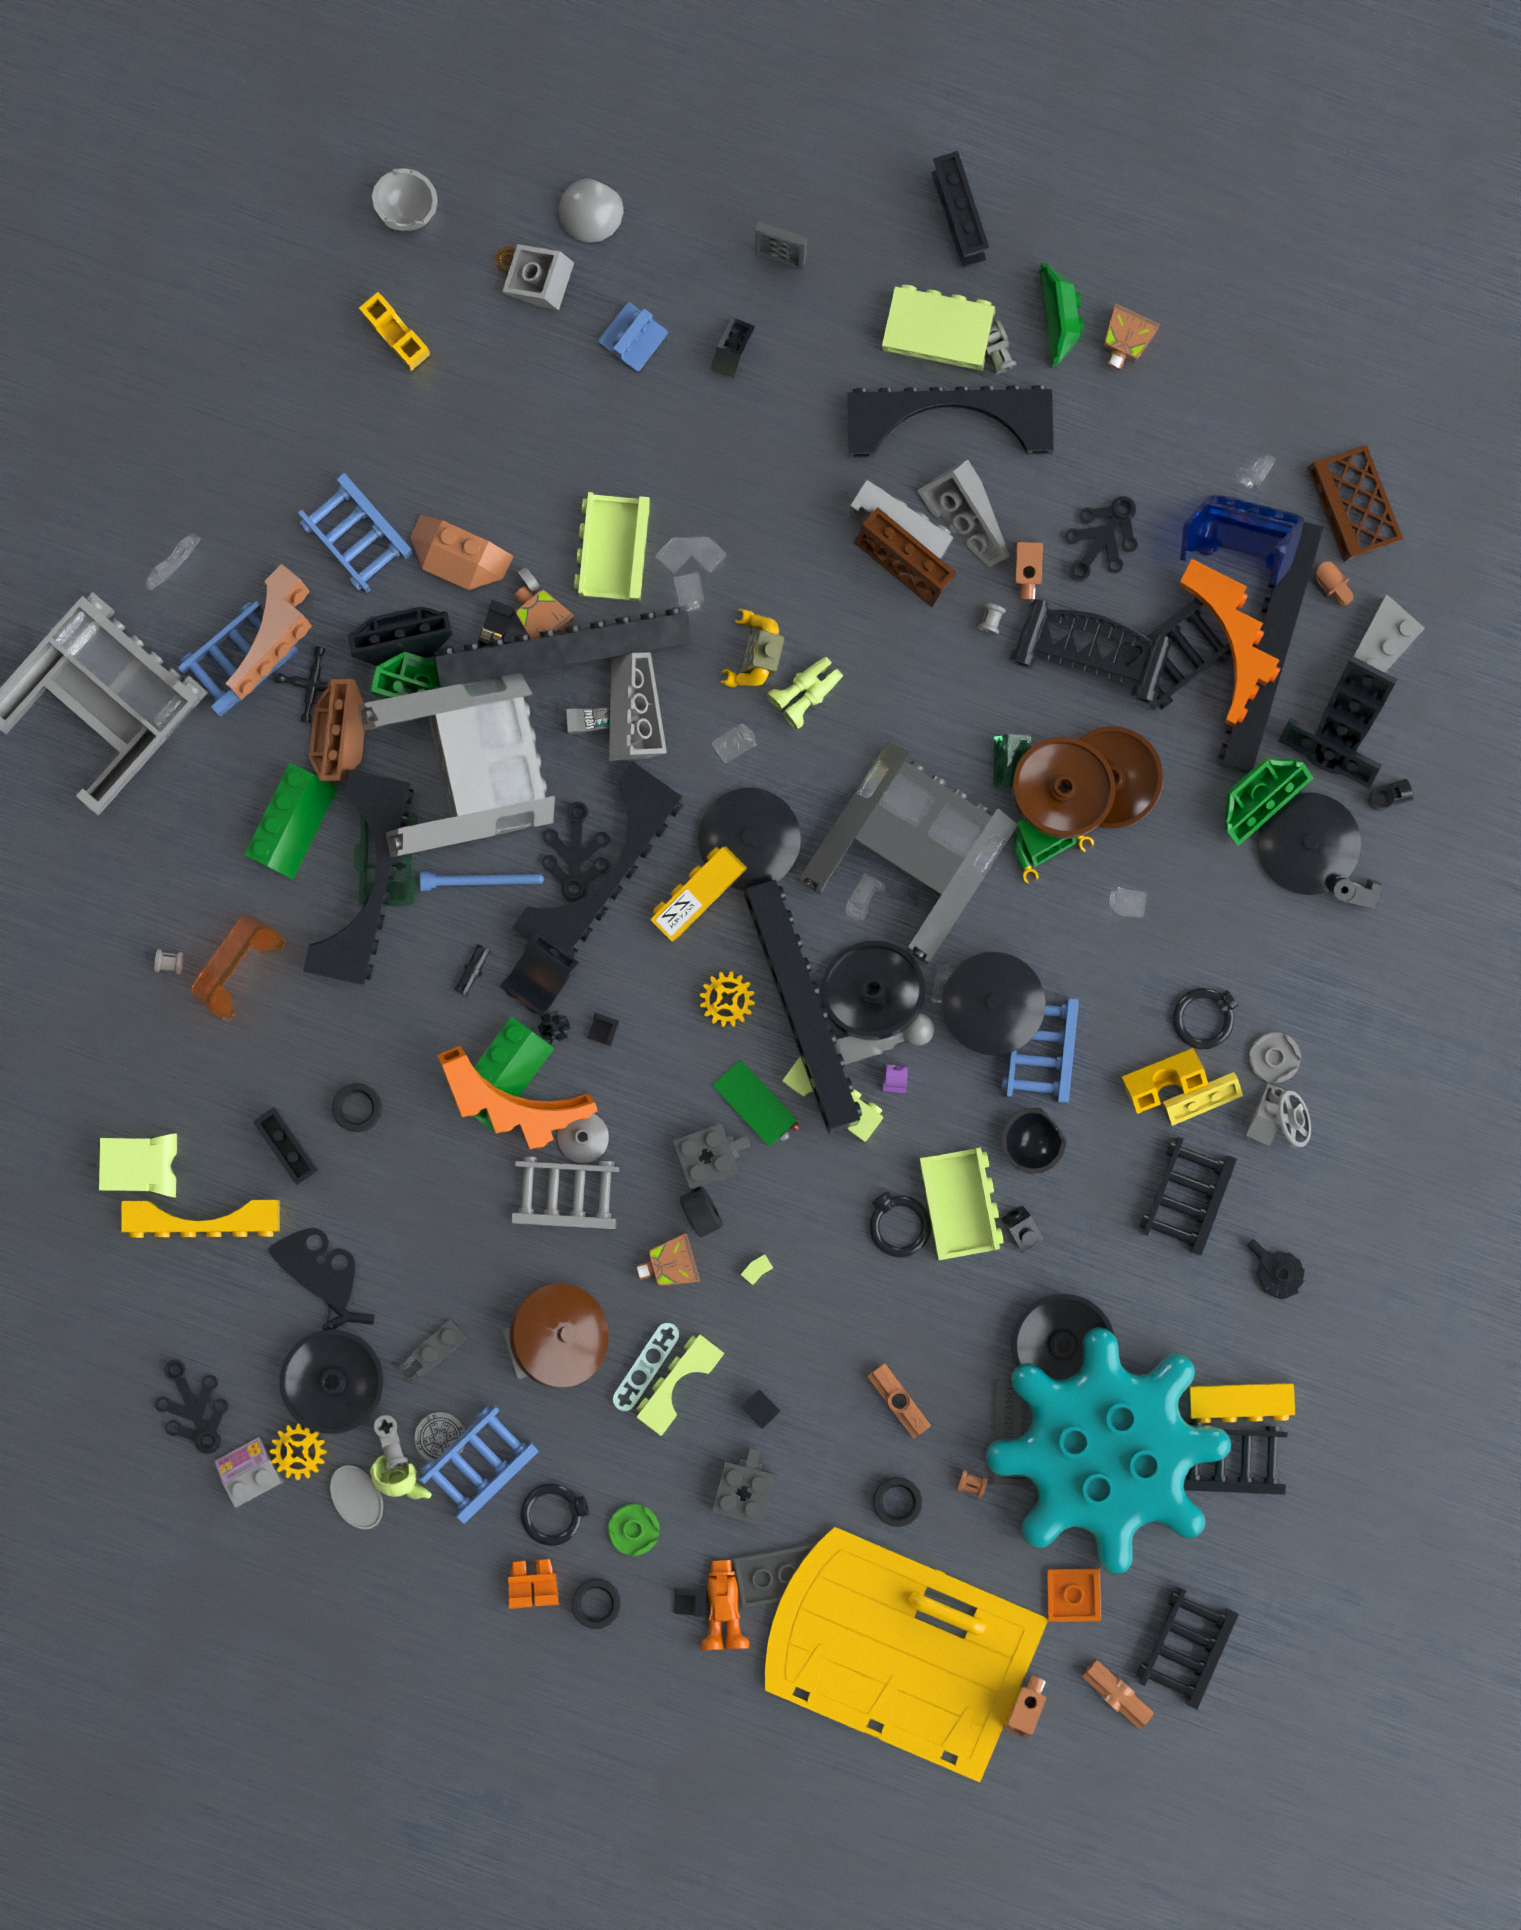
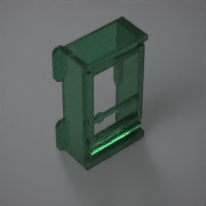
(402, 893)

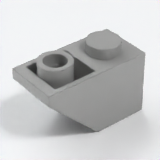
(1264, 1122)

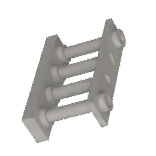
(577, 1216)

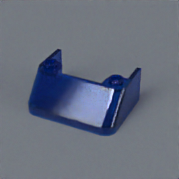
(1245, 529)

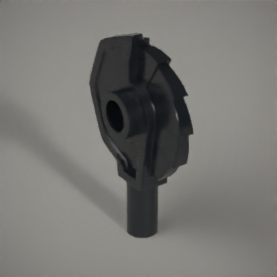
(1279, 1272)

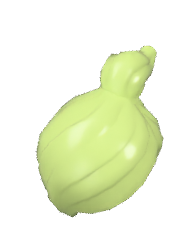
(398, 1481)

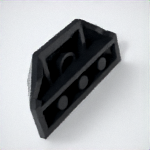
(412, 631)

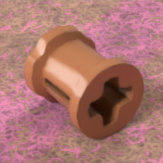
(972, 1484)

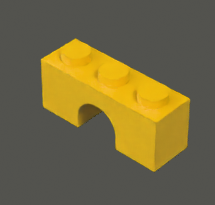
(394, 331)
(1180, 1070)

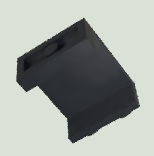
(539, 974)

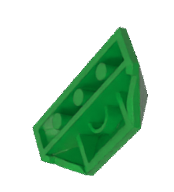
(1060, 312)
(403, 676)
(1262, 795)

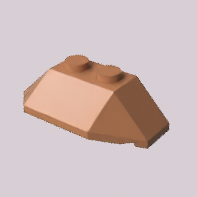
(458, 554)
(337, 731)

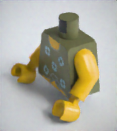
(761, 652)

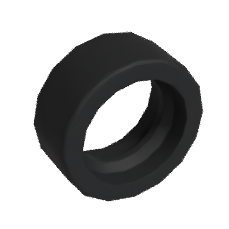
(337, 1107)
(897, 1521)
(596, 1623)

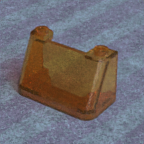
(209, 985)

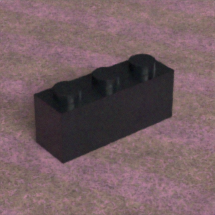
(286, 1146)

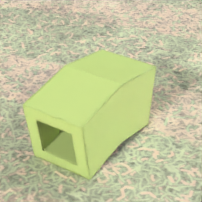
(756, 1269)

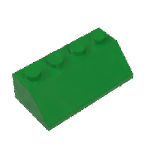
(291, 821)
(512, 1061)

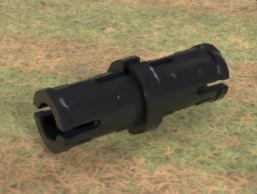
(472, 970)

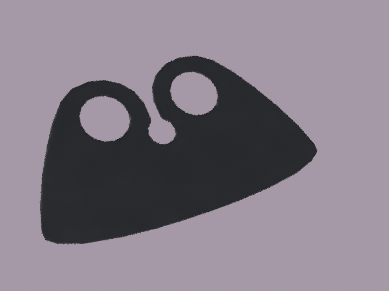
(321, 1280)

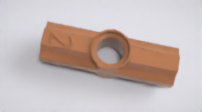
(910, 1414)
(1118, 1694)

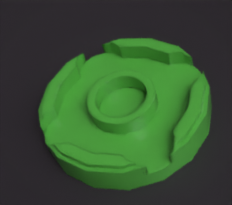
(633, 1529)

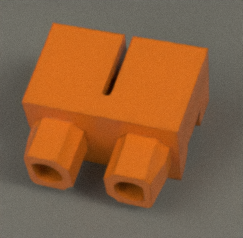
(521, 1585)

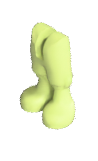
(808, 682)

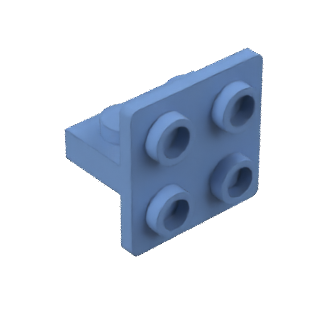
(633, 336)

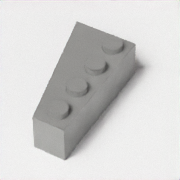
(870, 497)
(1387, 635)
(634, 709)

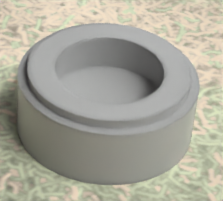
(528, 579)

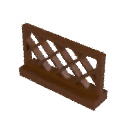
(1334, 505)
(903, 547)

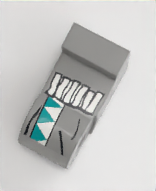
(588, 720)

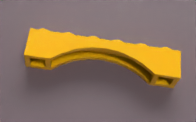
(255, 1216)

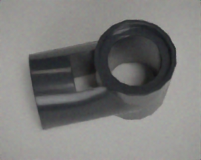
(1403, 792)

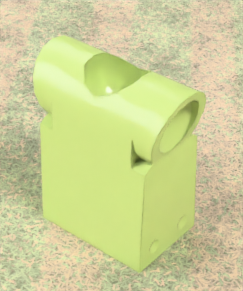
(138, 1164)

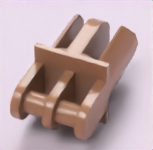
(1333, 583)

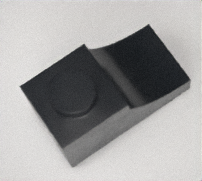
(732, 347)

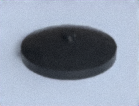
(756, 830)
(1309, 844)
(873, 990)
(993, 1003)
(1053, 1333)
(332, 1381)

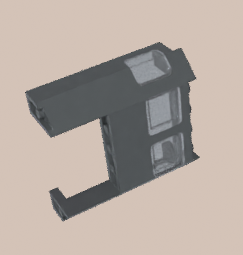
(922, 833)

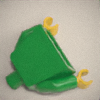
(1036, 847)

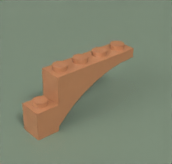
(278, 633)

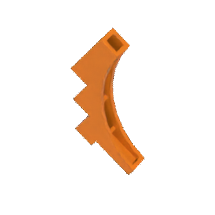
(1251, 665)
(504, 1110)

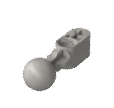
(857, 1049)

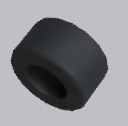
(701, 1211)

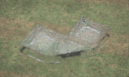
(680, 549)
(178, 556)

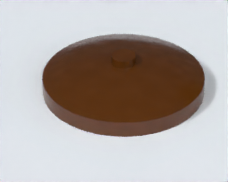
(1135, 770)
(1063, 787)
(559, 1335)

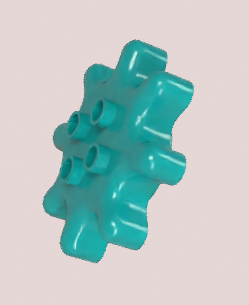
(1107, 1450)

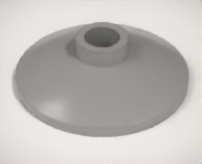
(590, 1149)

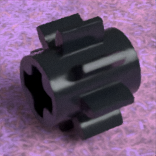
(554, 1027)

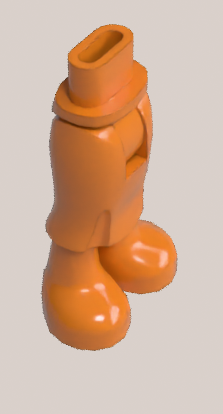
(723, 1607)

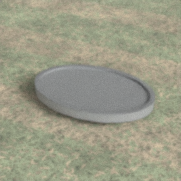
(356, 1497)

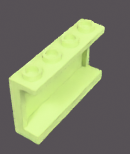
(938, 327)
(612, 547)
(960, 1203)

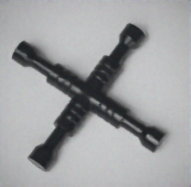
(311, 684)

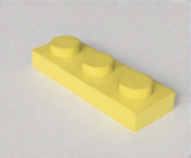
(1204, 1099)

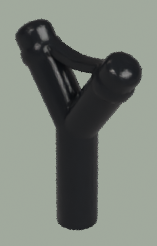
(346, 1316)

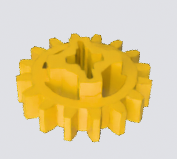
(720, 990)
(290, 1459)

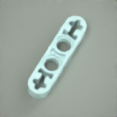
(643, 1365)

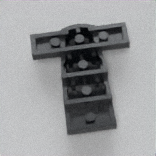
(1345, 724)

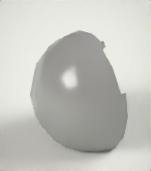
(404, 199)
(590, 210)

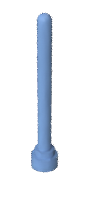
(431, 880)

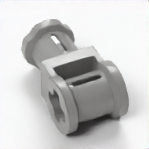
(998, 346)
(389, 1442)

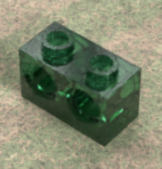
(1007, 754)

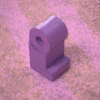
(895, 1078)

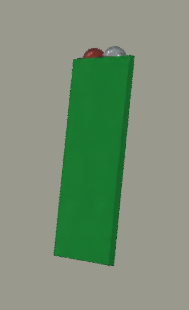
(756, 1104)

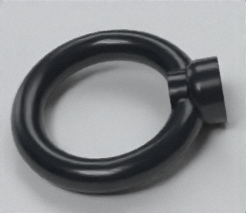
(1225, 1002)
(884, 1204)
(578, 1509)

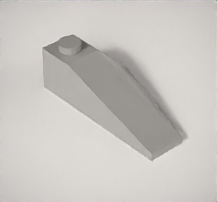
(963, 504)

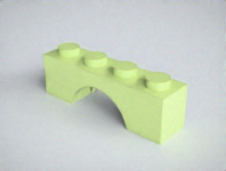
(870, 1119)
(659, 1411)

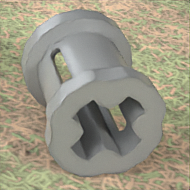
(991, 618)
(168, 961)

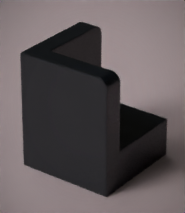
(603, 1029)
(760, 1408)
(690, 1602)

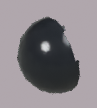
(1032, 1141)

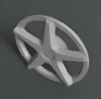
(1294, 1118)

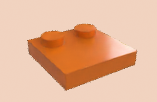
(1074, 1595)

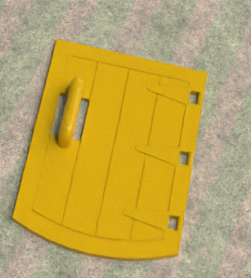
(863, 1656)

